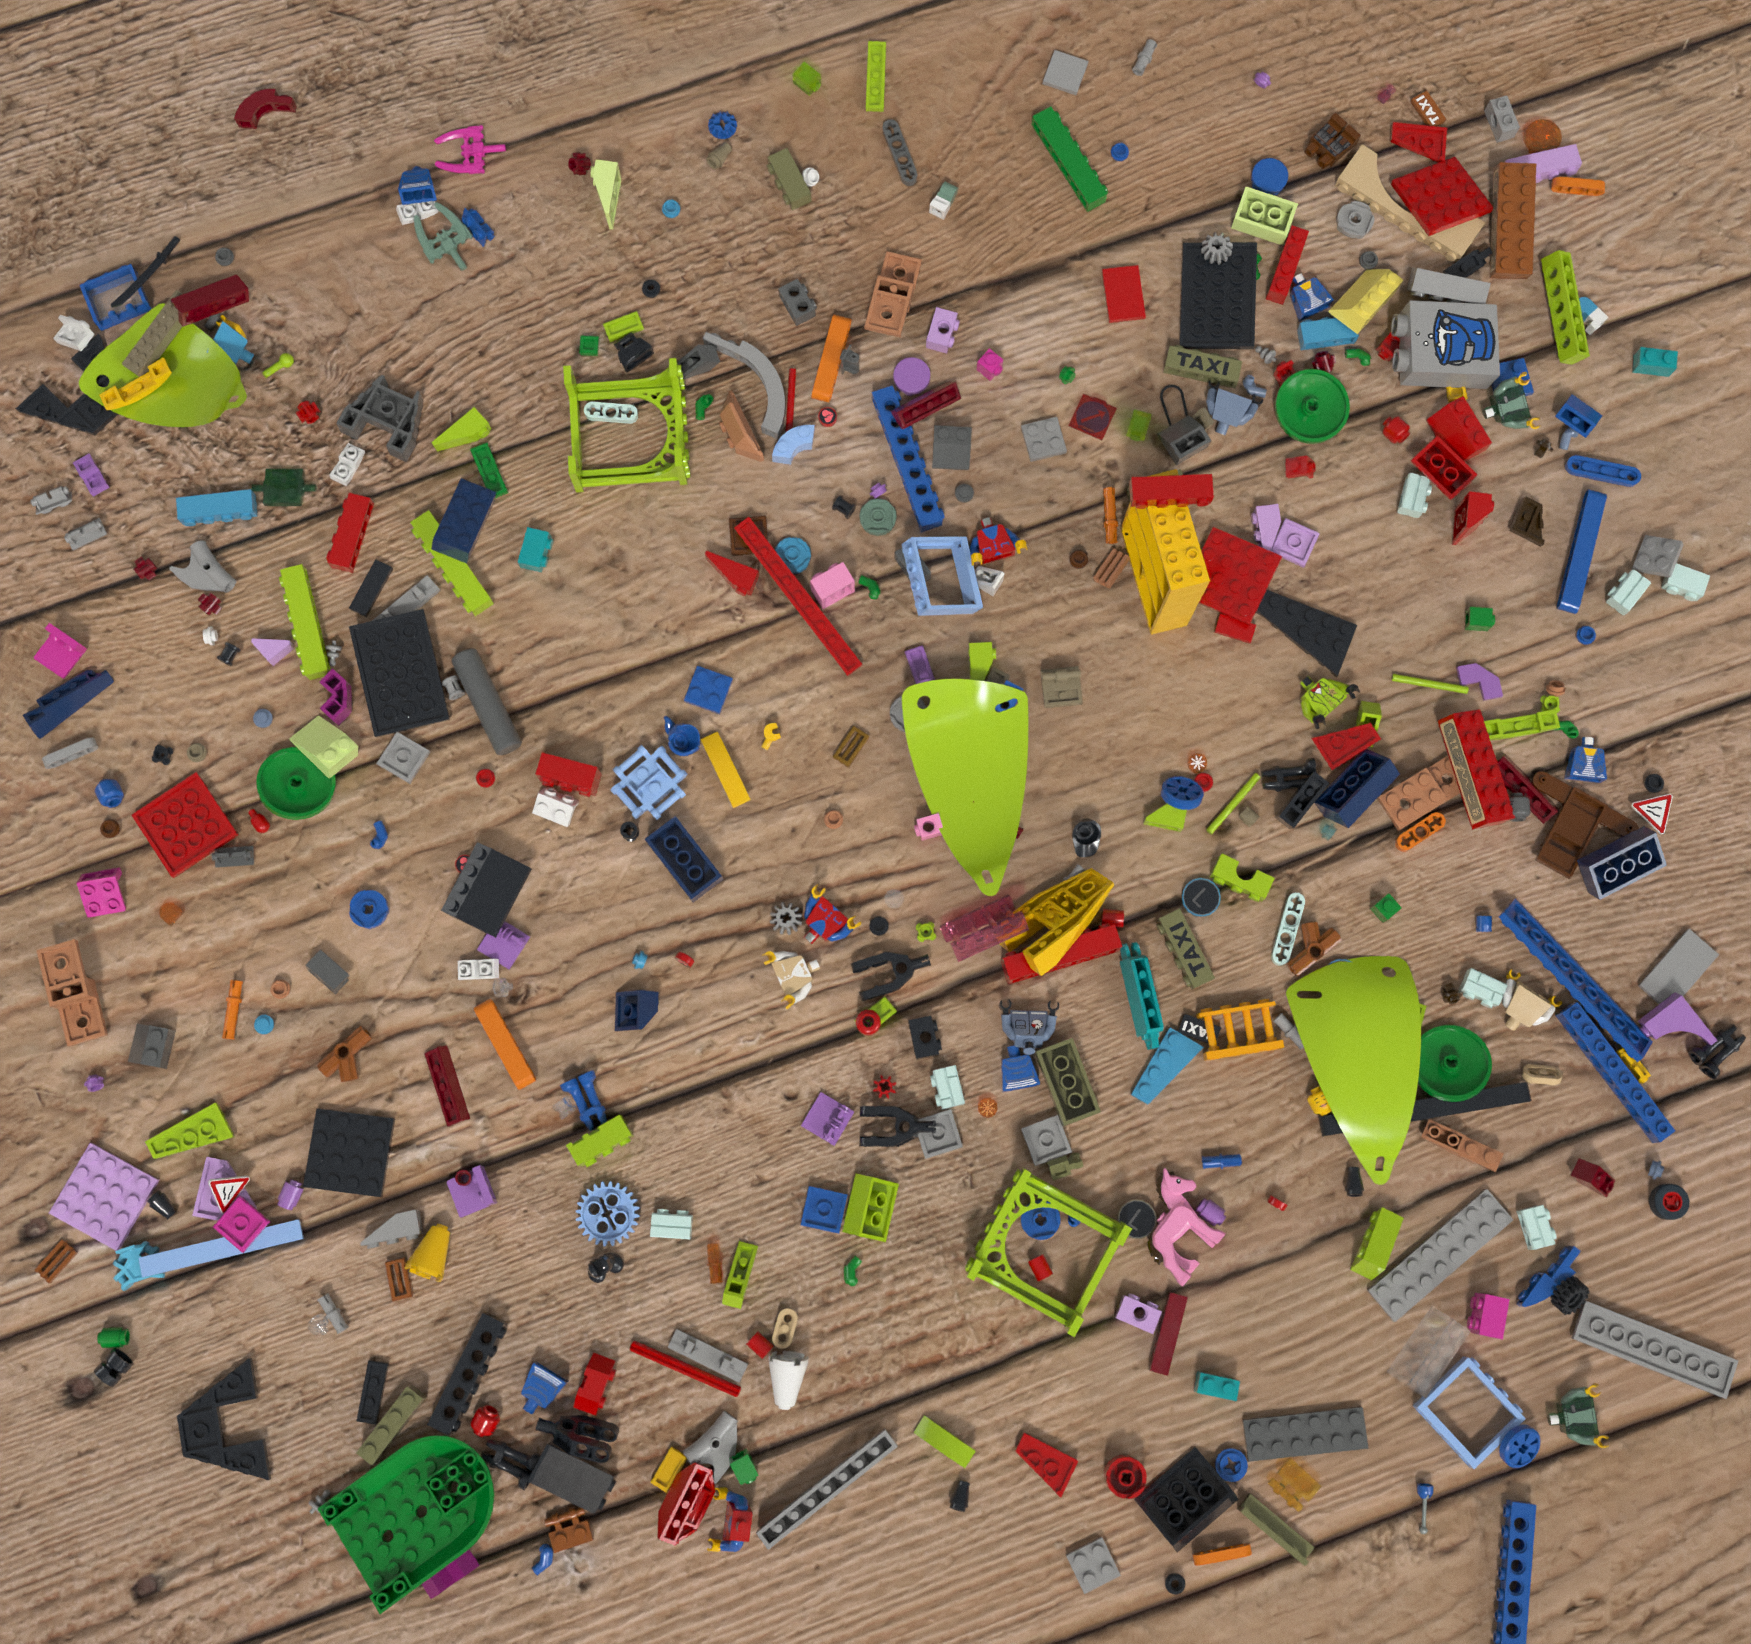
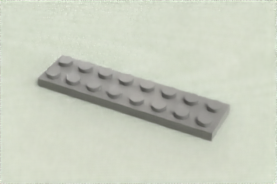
(1440, 1255)
(1655, 1349)

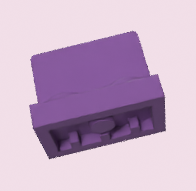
(472, 1197)

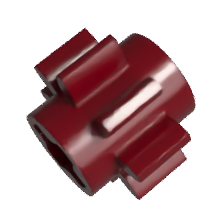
(579, 163)
(1324, 361)
(145, 568)
(209, 603)

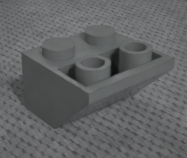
(1184, 439)

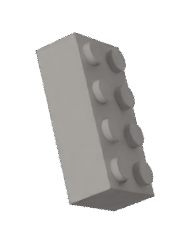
(1447, 286)

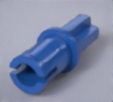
(1221, 1161)

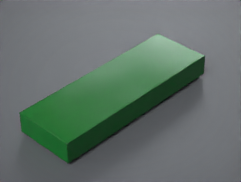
(488, 469)

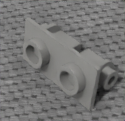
(44, 504)
(85, 534)

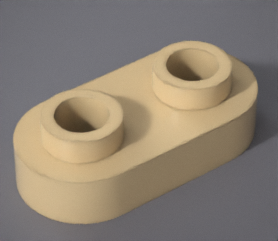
(1542, 1074)
(785, 1328)

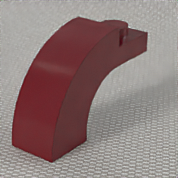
(259, 104)

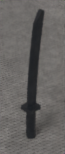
(160, 258)

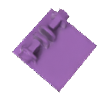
(505, 946)
(827, 1118)

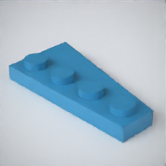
(1168, 1060)

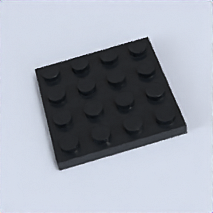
(349, 1152)

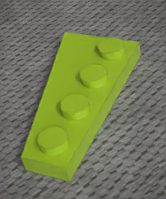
(195, 1131)

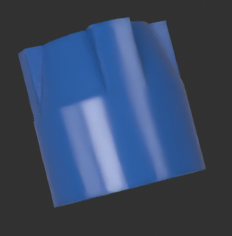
(1483, 923)

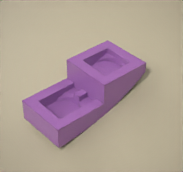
(91, 475)

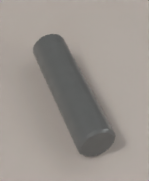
(486, 701)

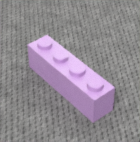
(1552, 162)

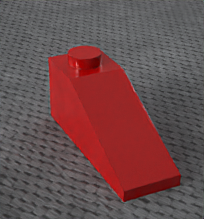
(737, 575)

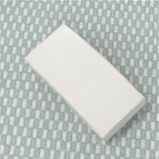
(423, 210)
(348, 464)
(478, 969)

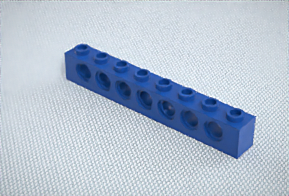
(925, 520)
(1615, 1073)
(1522, 1574)

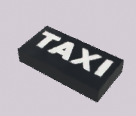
(1196, 1028)

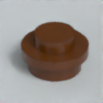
(1078, 559)
(110, 828)

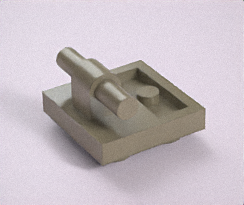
(1061, 687)

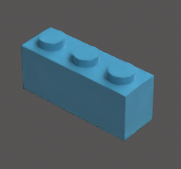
(1324, 333)

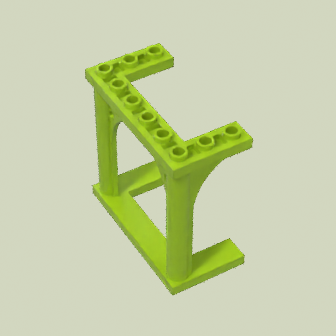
(665, 384)
(1014, 1286)

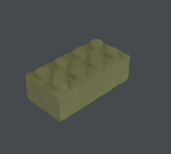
(1067, 1082)

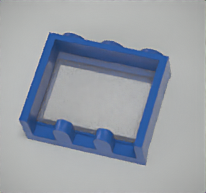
(105, 289)

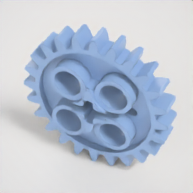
(591, 1222)

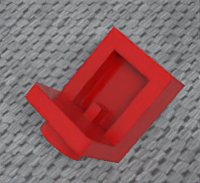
(1387, 347)
(1284, 371)
(1300, 467)

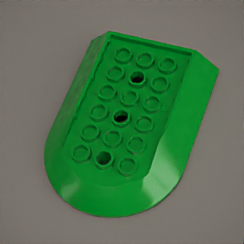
(390, 1501)

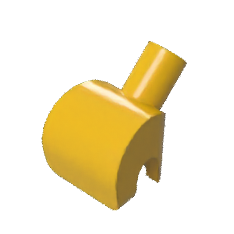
(769, 736)

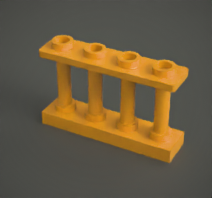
(1233, 1048)

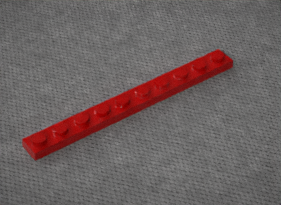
(798, 596)

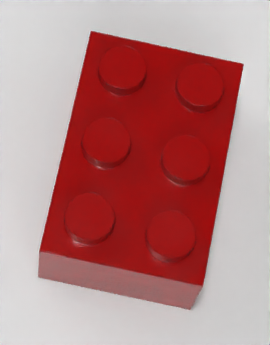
(568, 775)

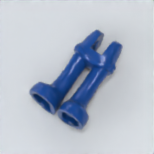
(573, 1088)

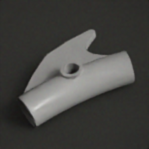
(204, 571)
(715, 1445)

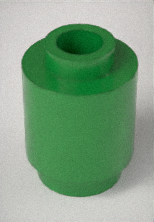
(113, 1337)

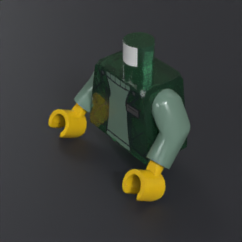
(1510, 404)
(1578, 1416)

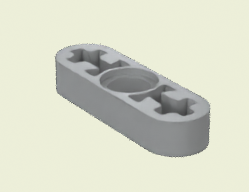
(70, 753)

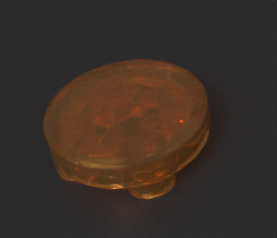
(1542, 136)

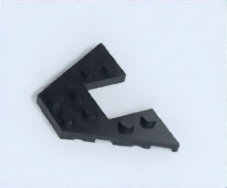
(85, 413)
(202, 1428)

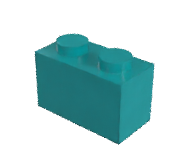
(1655, 361)
(535, 549)
(1216, 1386)

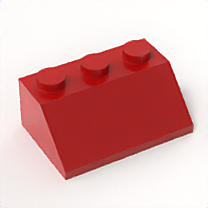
(1460, 429)
(1444, 468)
(1470, 514)

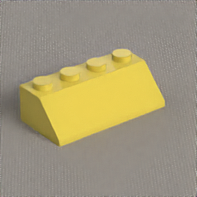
(1366, 298)

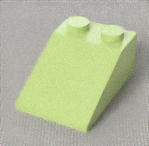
(607, 181)
(325, 746)

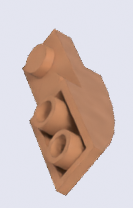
(1462, 1146)

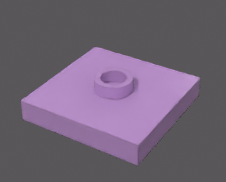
(1294, 542)

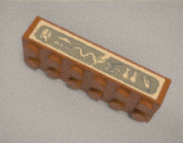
(1513, 220)

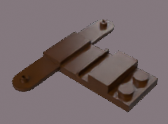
(1574, 824)

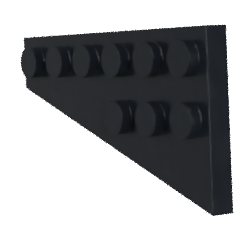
(1310, 629)

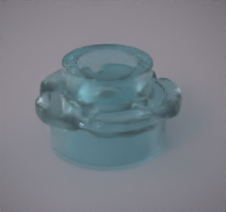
(1328, 831)

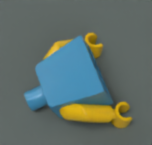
(232, 340)

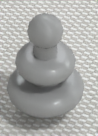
(1265, 353)
(333, 654)
(320, 1501)

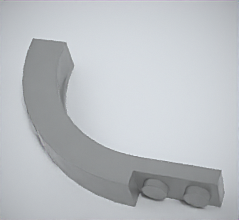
(759, 363)

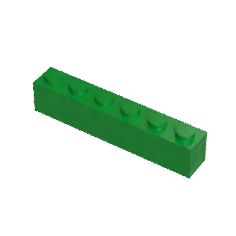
(1069, 158)

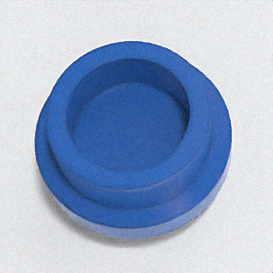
(1119, 152)
(1586, 635)

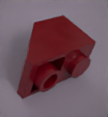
(1593, 1177)

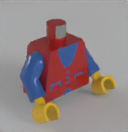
(994, 543)
(825, 919)
(737, 1522)

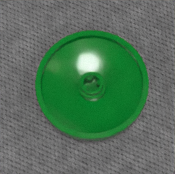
(1312, 406)
(293, 785)
(1453, 1063)

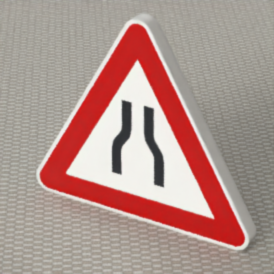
(1655, 811)
(226, 1190)

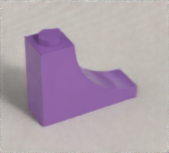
(1672, 1016)

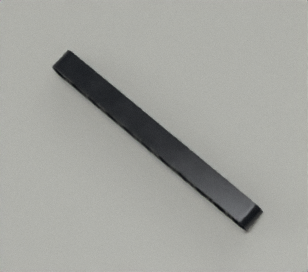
(1435, 1107)

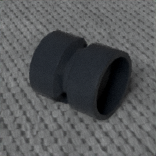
(111, 1369)

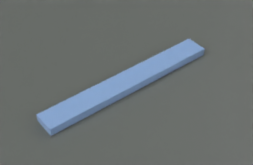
(217, 1249)

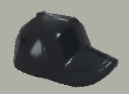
(1086, 837)

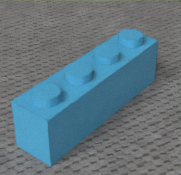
(216, 507)

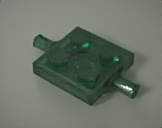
(283, 487)

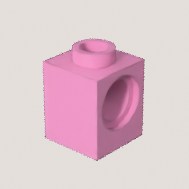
(932, 819)

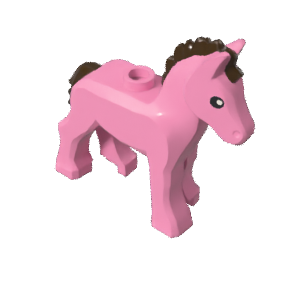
(1175, 1224)

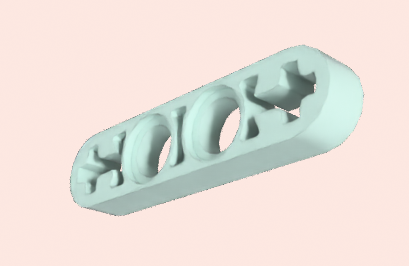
(1289, 929)

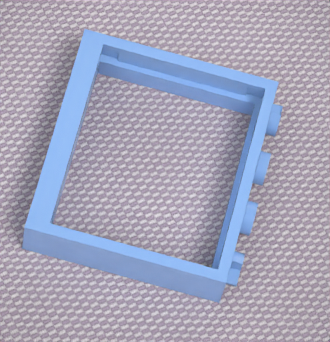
(964, 569)
(1441, 1429)

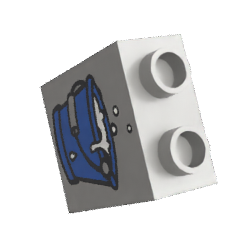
(1446, 344)

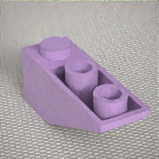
(1267, 523)

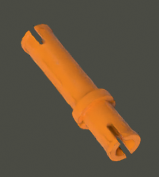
(1110, 515)
(232, 1009)

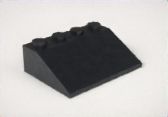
(486, 889)
(1186, 1499)

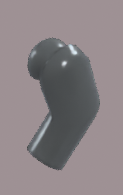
(211, 323)

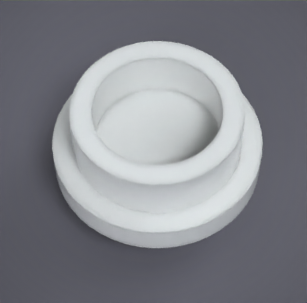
(810, 176)
(210, 635)

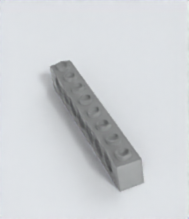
(826, 1488)

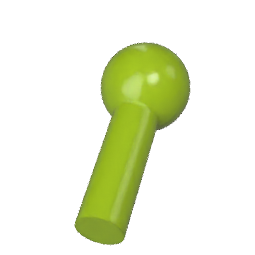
(285, 360)

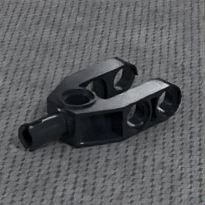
(894, 959)
(901, 1117)
(568, 1434)

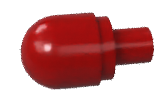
(259, 821)

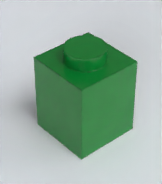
(1479, 619)
(1385, 908)
(744, 1467)

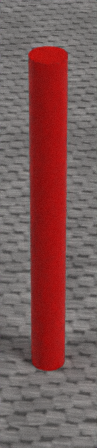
(790, 399)

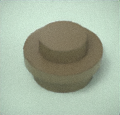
(196, 752)

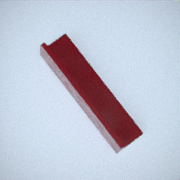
(210, 300)

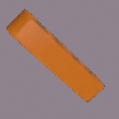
(830, 359)
(505, 1044)

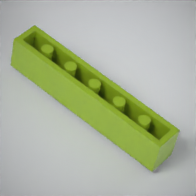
(455, 571)
(305, 622)

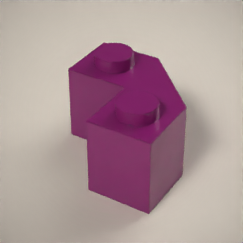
(339, 705)
(450, 1574)

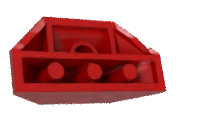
(685, 1503)

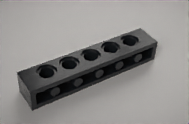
(439, 1418)

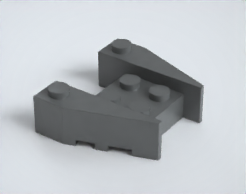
(388, 412)

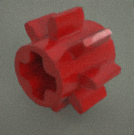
(308, 412)
(886, 1092)

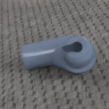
(1251, 387)
(1566, 437)

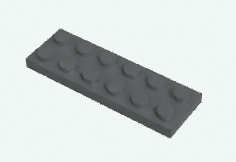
(1305, 1434)

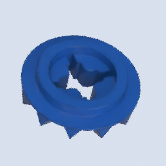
(716, 130)
(1240, 1468)

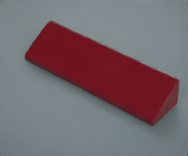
(926, 404)
(1518, 782)
(447, 1085)
(1168, 1333)

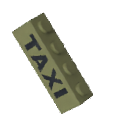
(1202, 366)
(1185, 949)
(391, 1424)

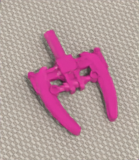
(476, 149)

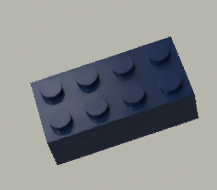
(463, 520)
(1357, 788)
(684, 859)
(1622, 862)

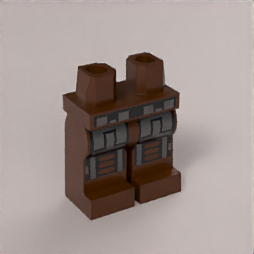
(1332, 141)

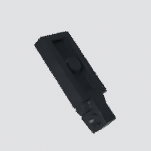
(1469, 263)

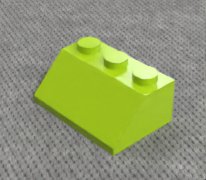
(870, 1207)

